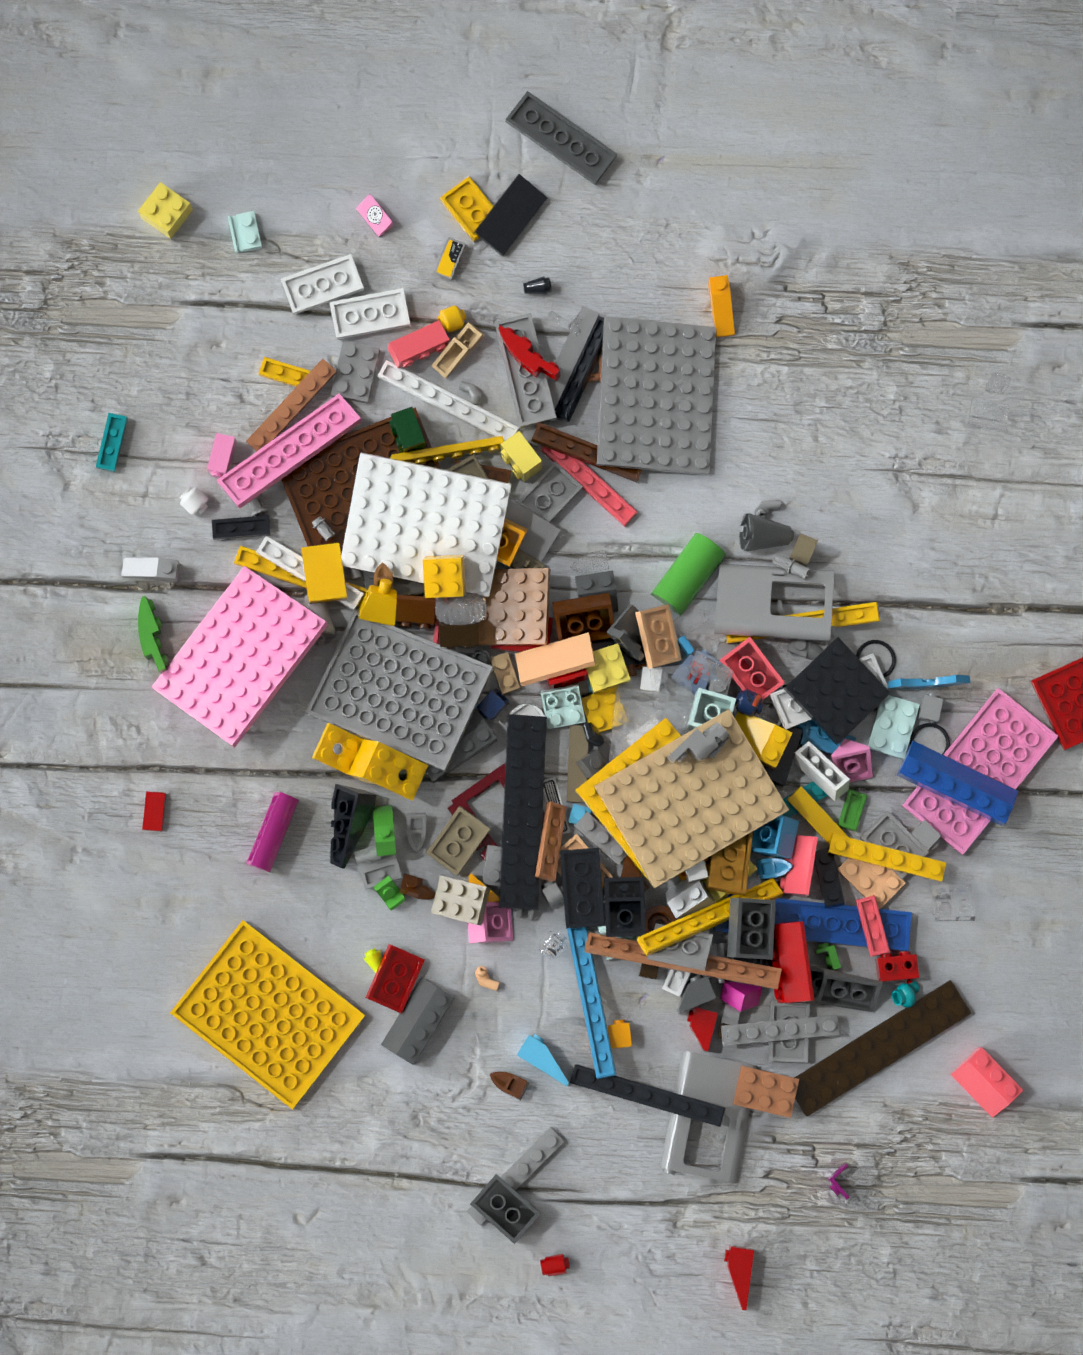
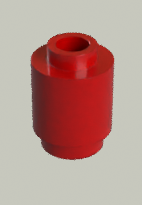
(555, 1265)

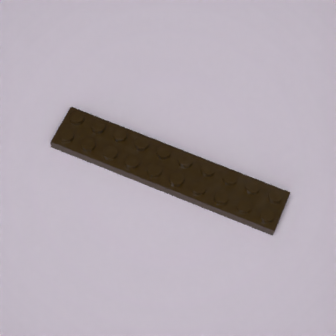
(879, 1047)

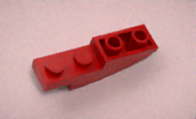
(521, 351)

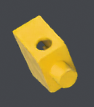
(379, 604)

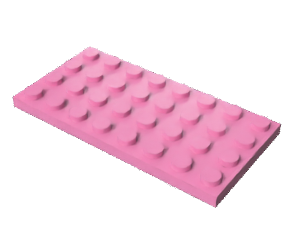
(997, 742)

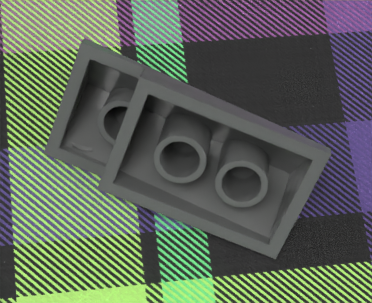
(844, 989)

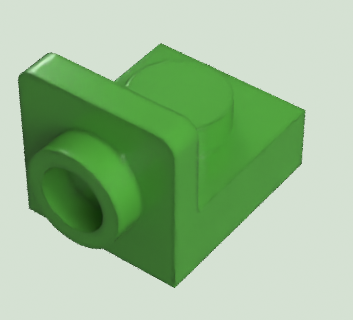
(389, 893)
(831, 958)

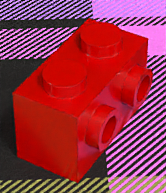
(897, 967)

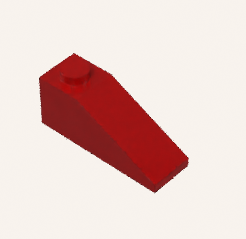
(739, 1265)

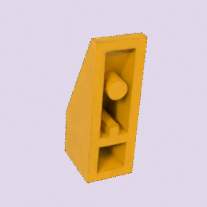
(721, 305)

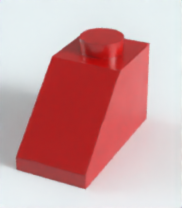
(702, 1025)

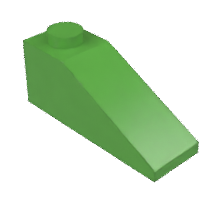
(384, 830)

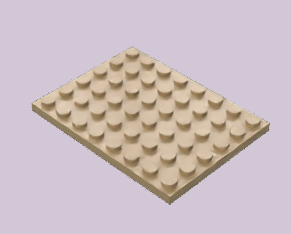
(690, 807)

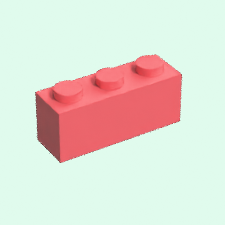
(418, 344)

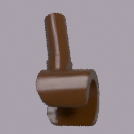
(632, 669)

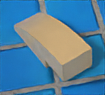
(458, 350)

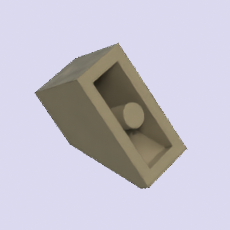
(803, 549)

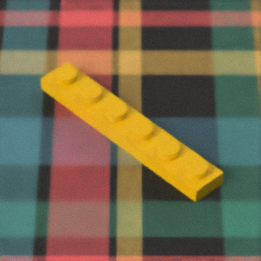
(454, 450)
(887, 857)

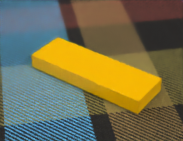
(282, 372)

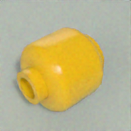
(452, 318)

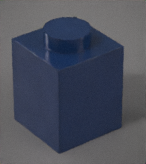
(493, 704)

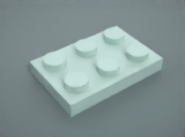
(893, 727)

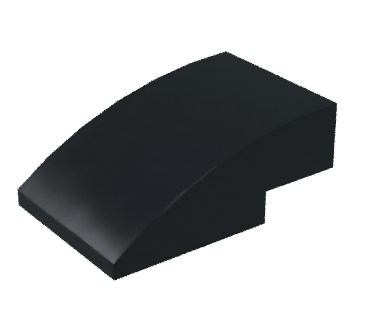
(624, 906)

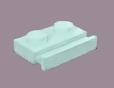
(244, 232)

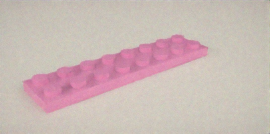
(289, 451)

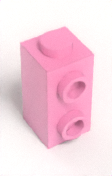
(221, 455)

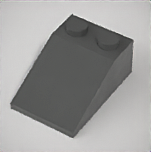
(505, 1208)

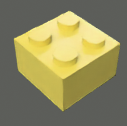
(165, 210)
(521, 457)
(609, 669)

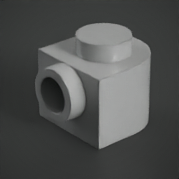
(552, 893)

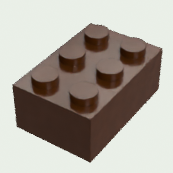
(584, 615)

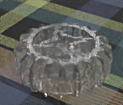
(461, 609)

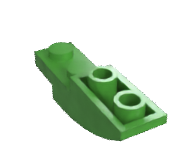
(149, 628)

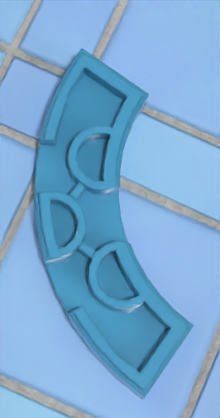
(945, 681)

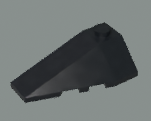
(351, 814)

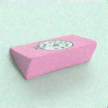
(374, 215)

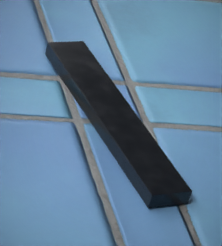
(581, 373)

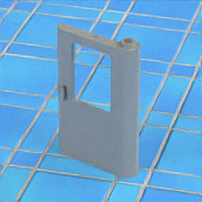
(746, 602)
(713, 1082)

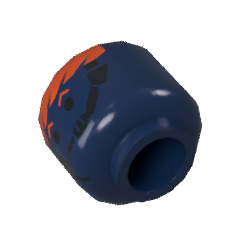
(749, 703)

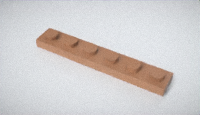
(292, 405)

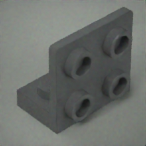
(627, 633)

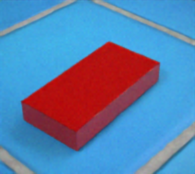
(154, 811)

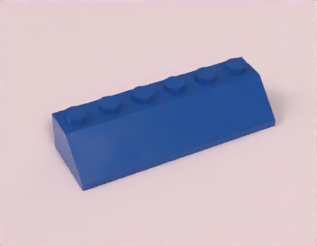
(958, 783)

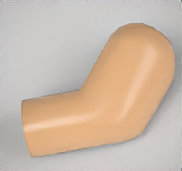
(484, 980)

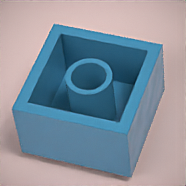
(775, 838)

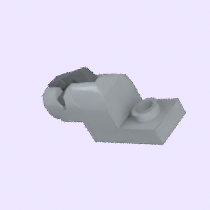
(701, 745)

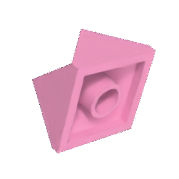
(853, 760)

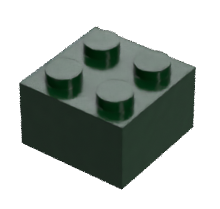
(408, 431)

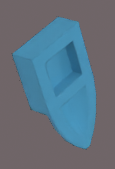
(772, 867)

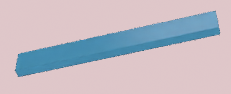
(592, 1004)

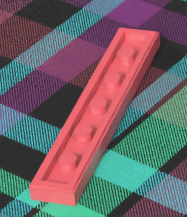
(594, 486)

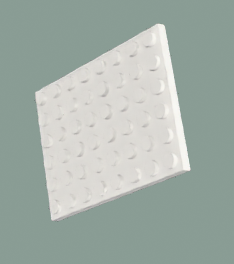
(421, 511)

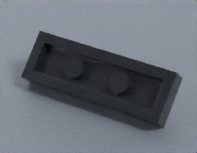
(241, 527)
(828, 879)

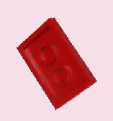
(395, 978)

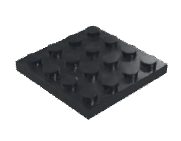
(837, 691)

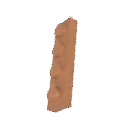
(550, 841)

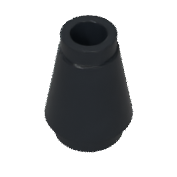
(538, 286)

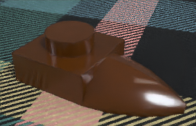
(414, 887)
(510, 1084)

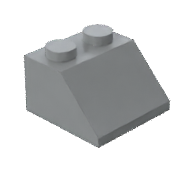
(688, 898)

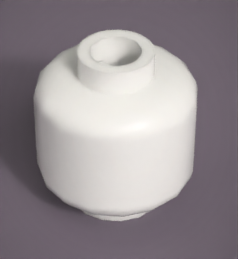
(194, 501)

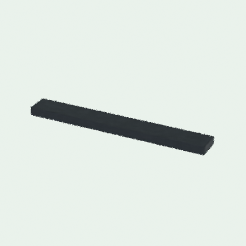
(649, 1096)

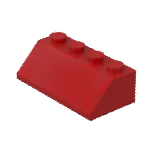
(792, 957)

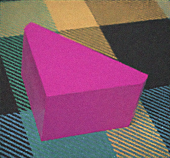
(740, 995)

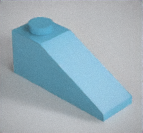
(539, 1056)

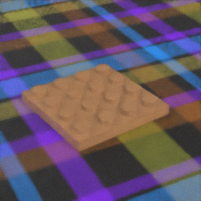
(517, 608)

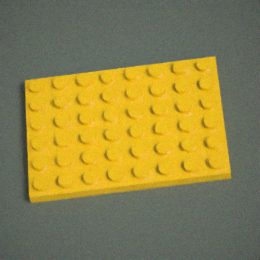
(267, 1014)

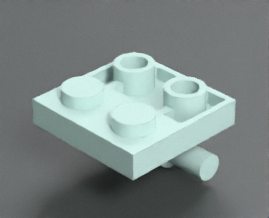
(563, 706)

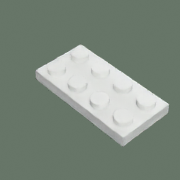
(322, 284)
(369, 314)

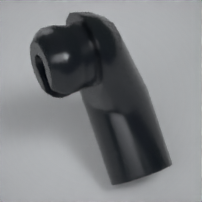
(591, 736)

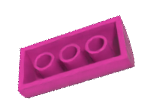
(272, 831)

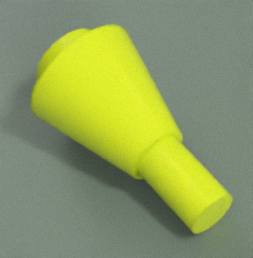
(373, 958)

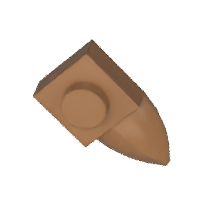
(381, 572)

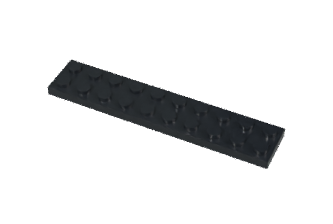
(522, 811)

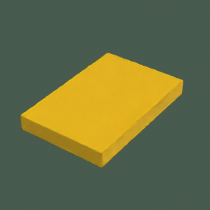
(467, 205)
(324, 573)

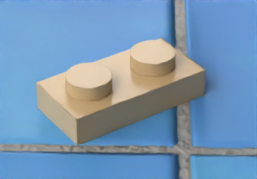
(505, 673)

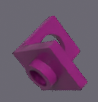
(836, 1188)

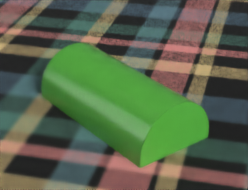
(689, 573)

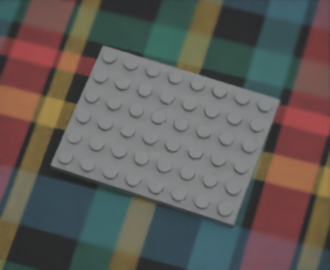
(656, 396)
(400, 691)

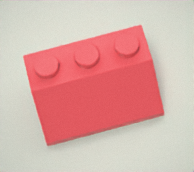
(752, 668)
(798, 879)
(986, 1082)

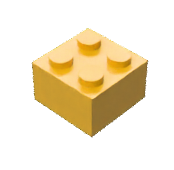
(444, 576)

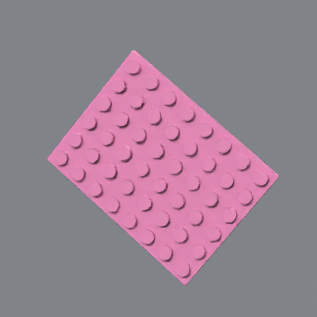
(240, 656)

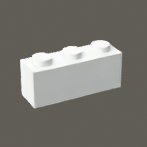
(821, 771)

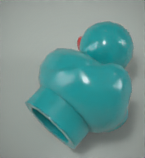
(905, 993)

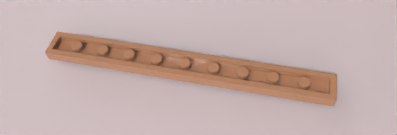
(716, 966)

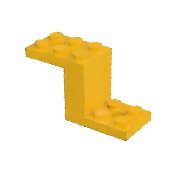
(370, 761)

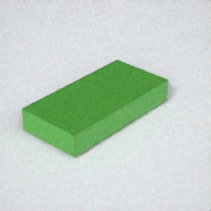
(852, 810)

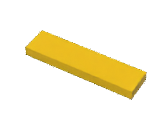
(814, 815)

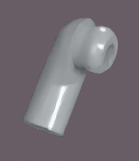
(473, 390)
(765, 506)

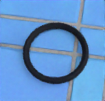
(884, 644)
(935, 726)

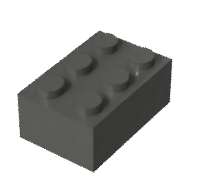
(751, 928)

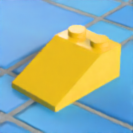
(765, 738)

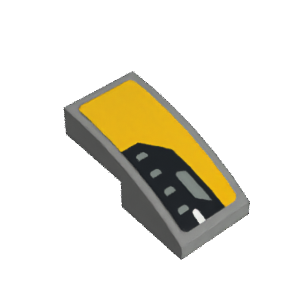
(450, 258)

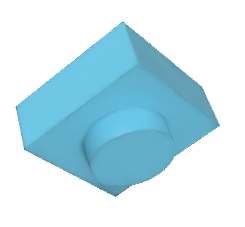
(577, 813)

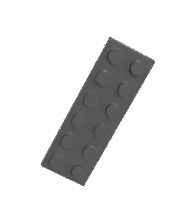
(561, 138)

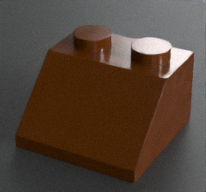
(415, 611)

